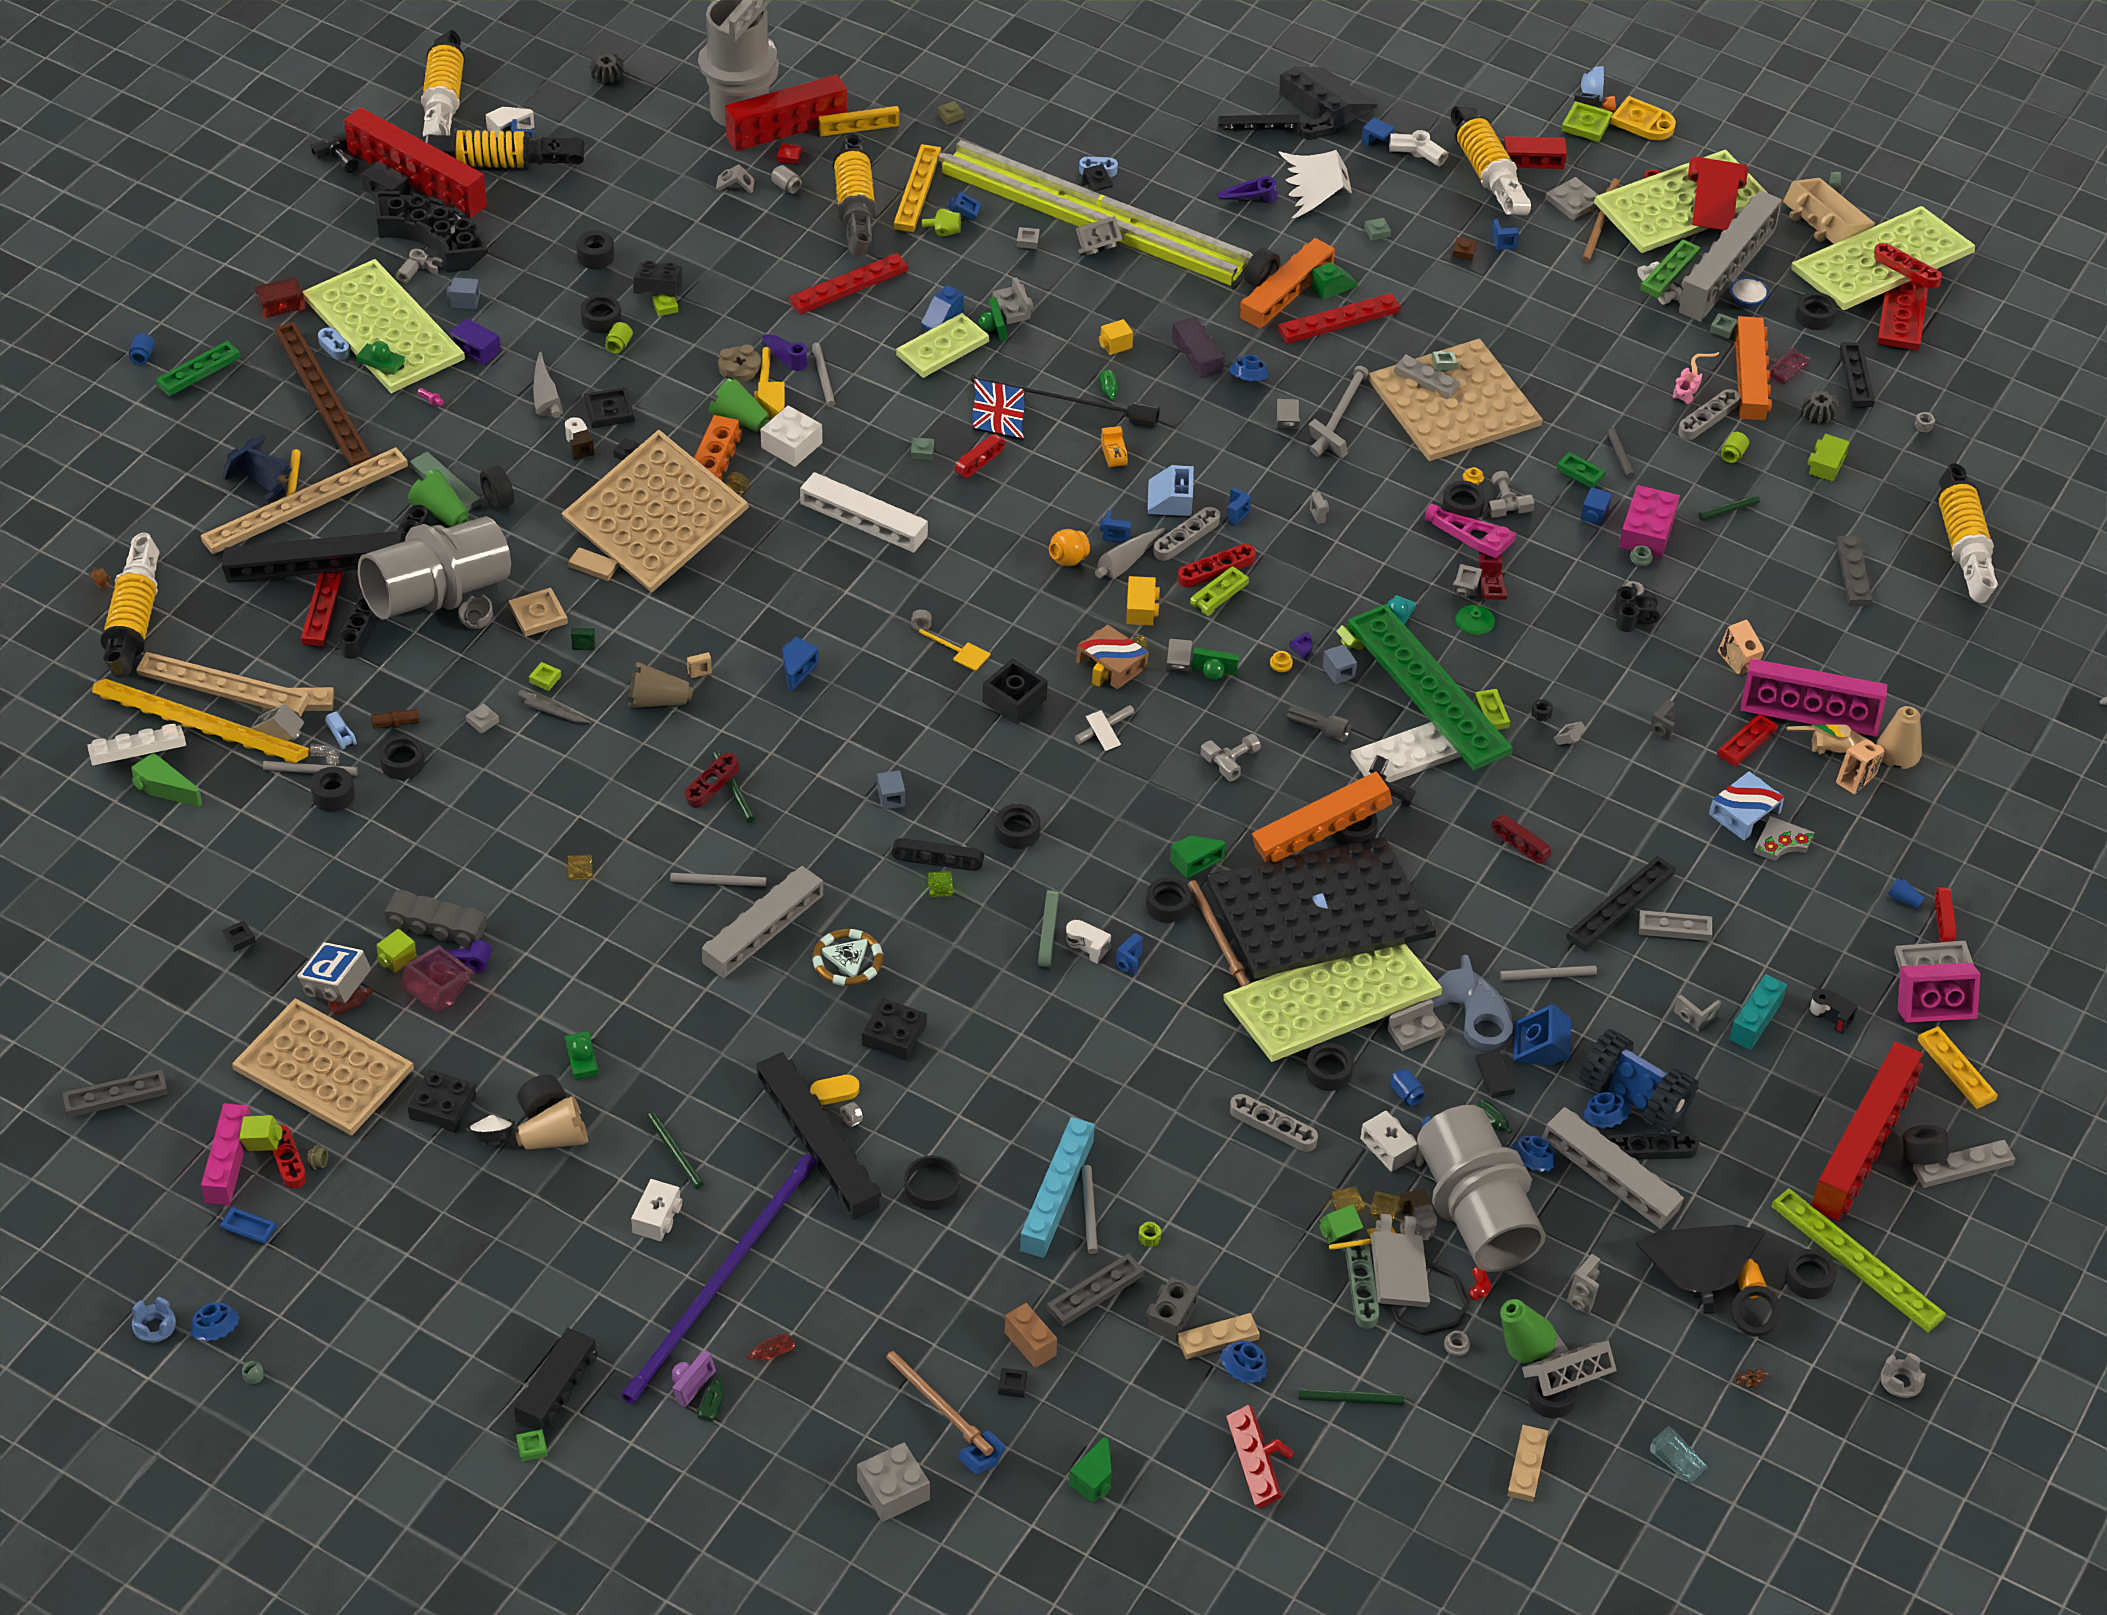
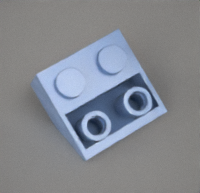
(1171, 491)

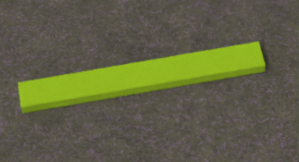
(1858, 1260)

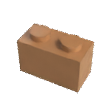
(1030, 1335)

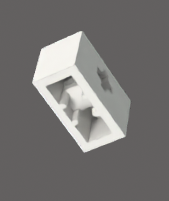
(1389, 1141)
(656, 1210)

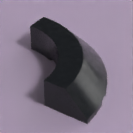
(431, 224)

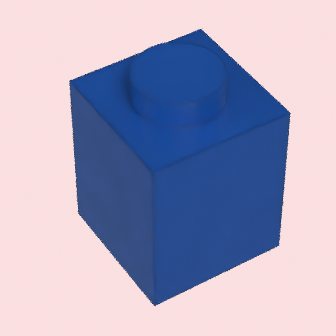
(1596, 506)

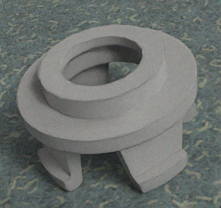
(1908, 1368)

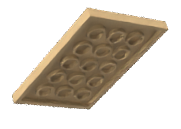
(323, 1066)

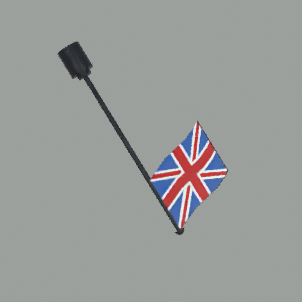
(1001, 408)

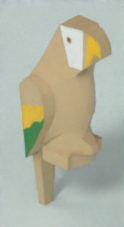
(1830, 737)

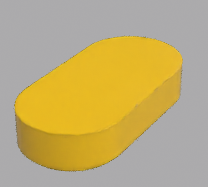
(835, 1089)

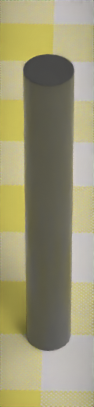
(1620, 453)

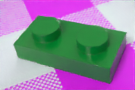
(1580, 470)

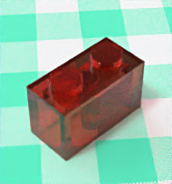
(280, 297)

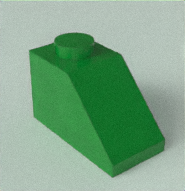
(1331, 280)
(1196, 854)
(1093, 1472)

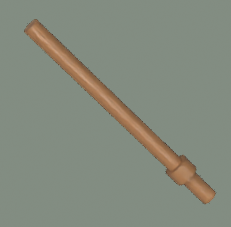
(1597, 227)
(1236, 968)
(969, 1432)

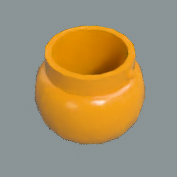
(1069, 547)

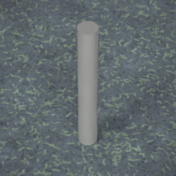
(1113, 719)

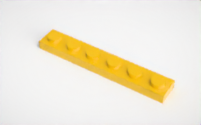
(917, 188)

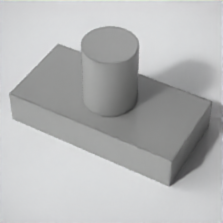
(1326, 440)

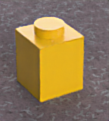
(1116, 337)

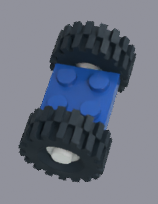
(1643, 1085)

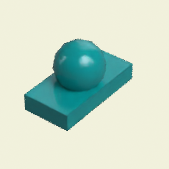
(1401, 607)

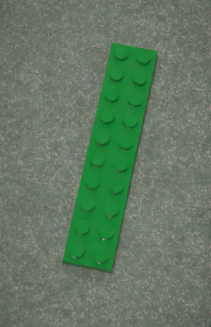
(1430, 687)

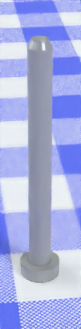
(1360, 373)

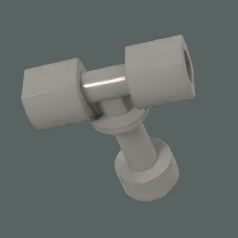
(1508, 500)
(1226, 758)

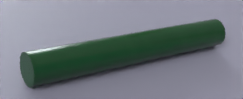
(1729, 507)

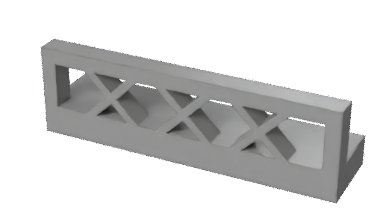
(741, 19)
(1574, 1361)

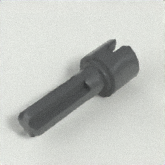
(1333, 726)

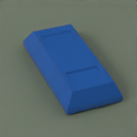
(248, 1225)

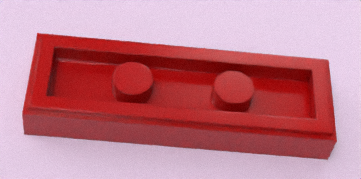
(1747, 740)

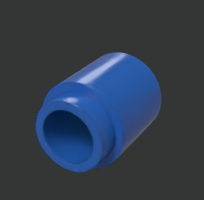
(141, 349)
(1407, 1087)

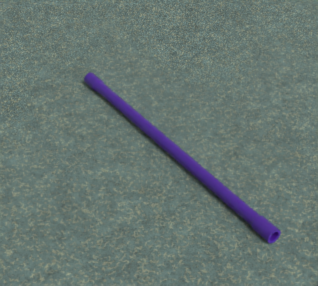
(640, 1381)

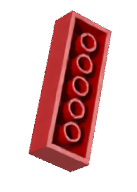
(784, 112)

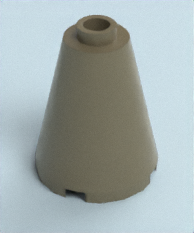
(656, 688)

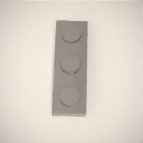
(1427, 376)
(1675, 925)

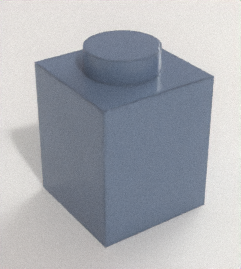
(464, 293)
(1339, 664)
(891, 790)

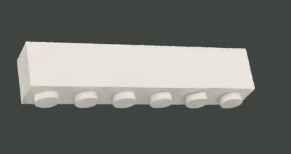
(864, 512)

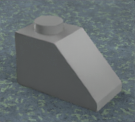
(279, 722)

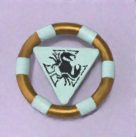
(847, 957)

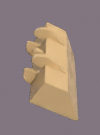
(1825, 210)

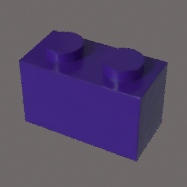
(476, 341)

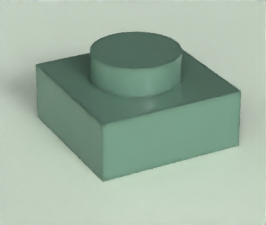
(1377, 229)
(1723, 325)
(1444, 361)
(922, 448)

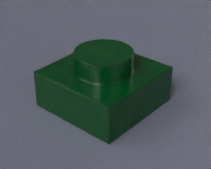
(583, 638)

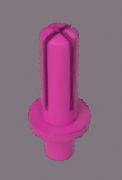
(434, 399)

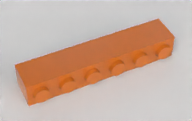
(1285, 283)
(1751, 368)
(1322, 818)

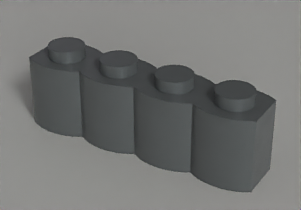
(437, 918)

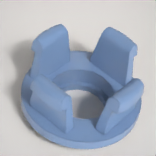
(144, 1314)

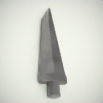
(546, 705)

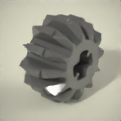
(606, 68)
(1819, 406)

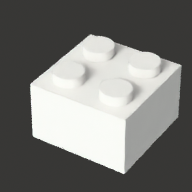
(791, 436)

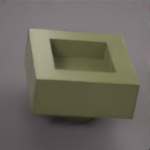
(950, 112)

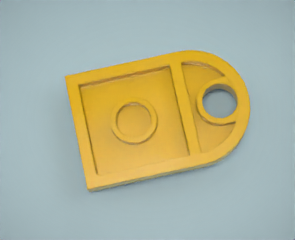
(1643, 119)

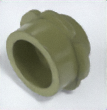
(317, 1157)

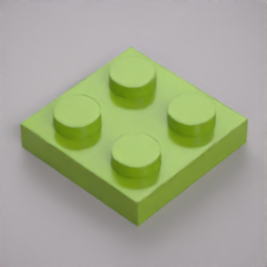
(1586, 121)

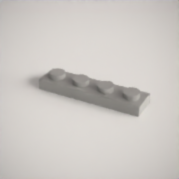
(1965, 1164)

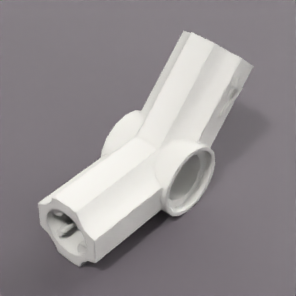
(1419, 146)

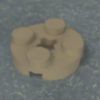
(744, 354)

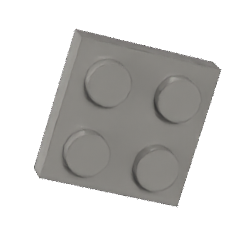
(1572, 198)

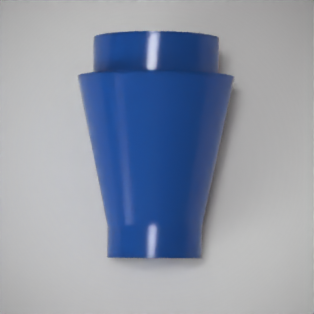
(1905, 893)

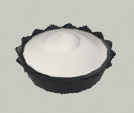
(491, 1130)

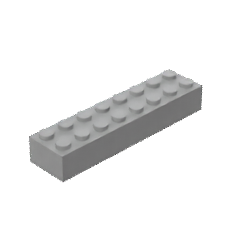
(1729, 255)

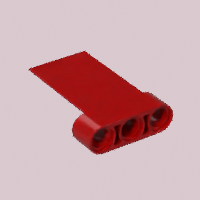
(1716, 191)

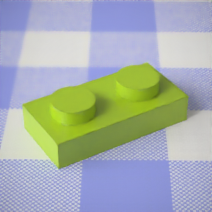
(1492, 707)

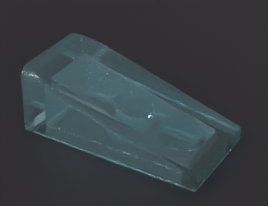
(1677, 1455)

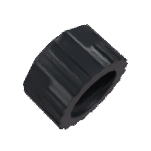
(1542, 704)

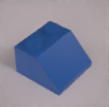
(1542, 1037)

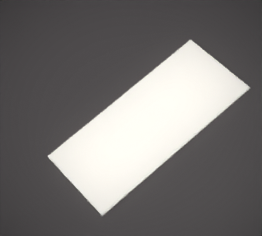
(1103, 730)

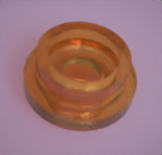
(100, 577)

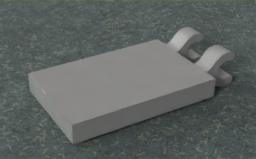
(1399, 1264)

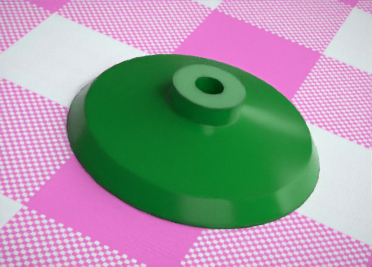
(1475, 619)

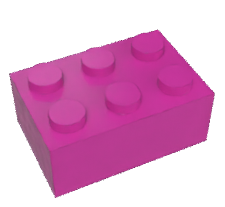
(1649, 520)
(1938, 992)

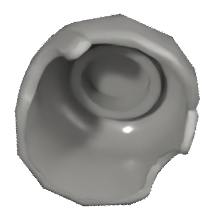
(476, 612)

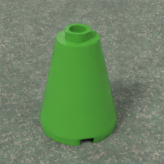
(739, 404)
(438, 498)
(1526, 1332)

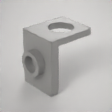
(735, 174)
(1288, 413)
(1179, 655)
(1692, 1015)

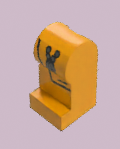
(1114, 446)

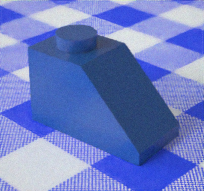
(943, 307)
(798, 661)

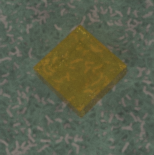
(580, 867)
(1346, 1197)
(1384, 1204)

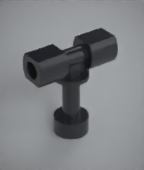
(335, 149)
(1379, 765)

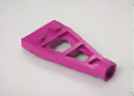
(1493, 544)

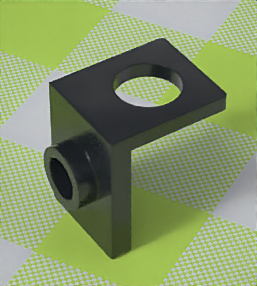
(1096, 177)

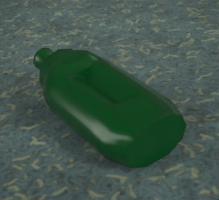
(1495, 1117)
(711, 1401)

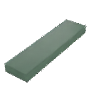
(427, 462)

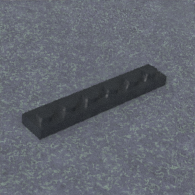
(1620, 903)

